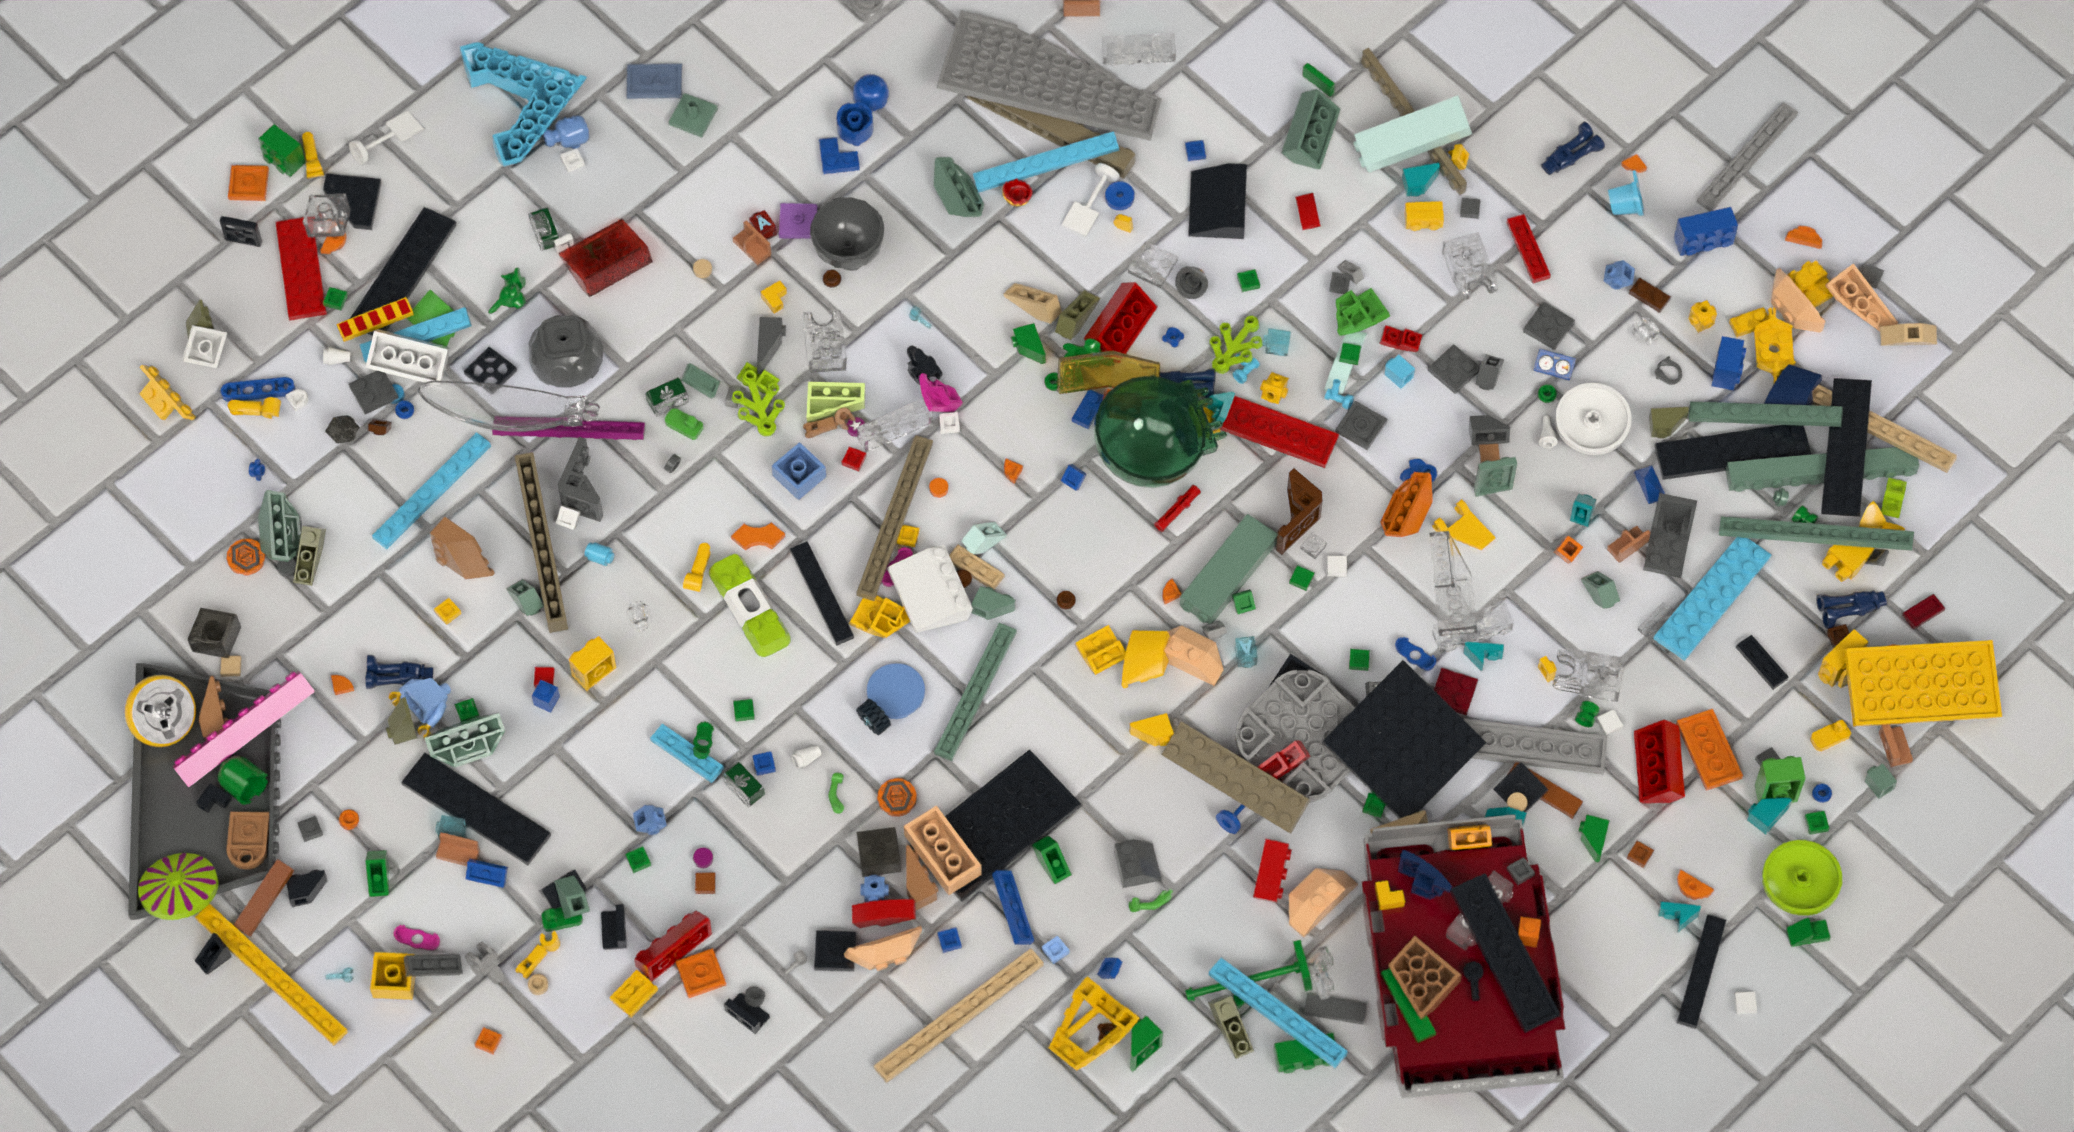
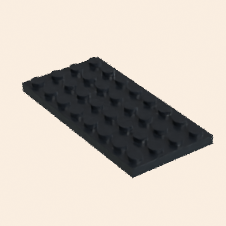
(1010, 816)

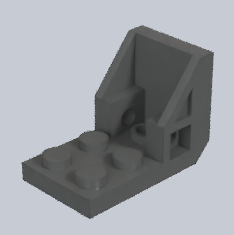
(580, 496)
(1670, 535)

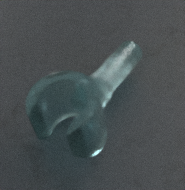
(915, 316)
(341, 975)

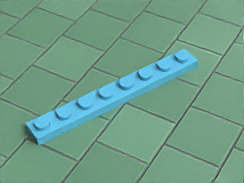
(1046, 161)
(431, 490)
(1278, 1013)

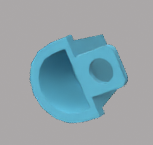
(1627, 198)

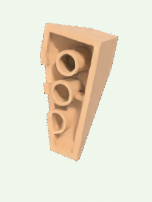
(1857, 295)

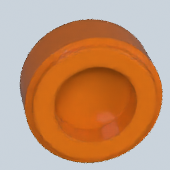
(938, 487)
(348, 819)

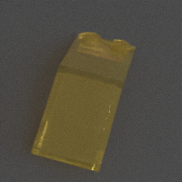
(1101, 370)

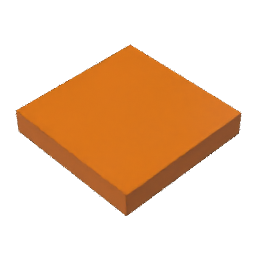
(248, 183)
(700, 973)

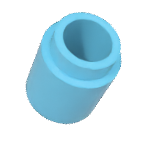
(599, 553)

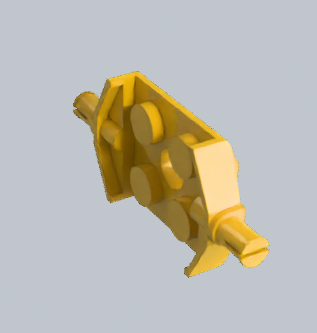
(1773, 333)

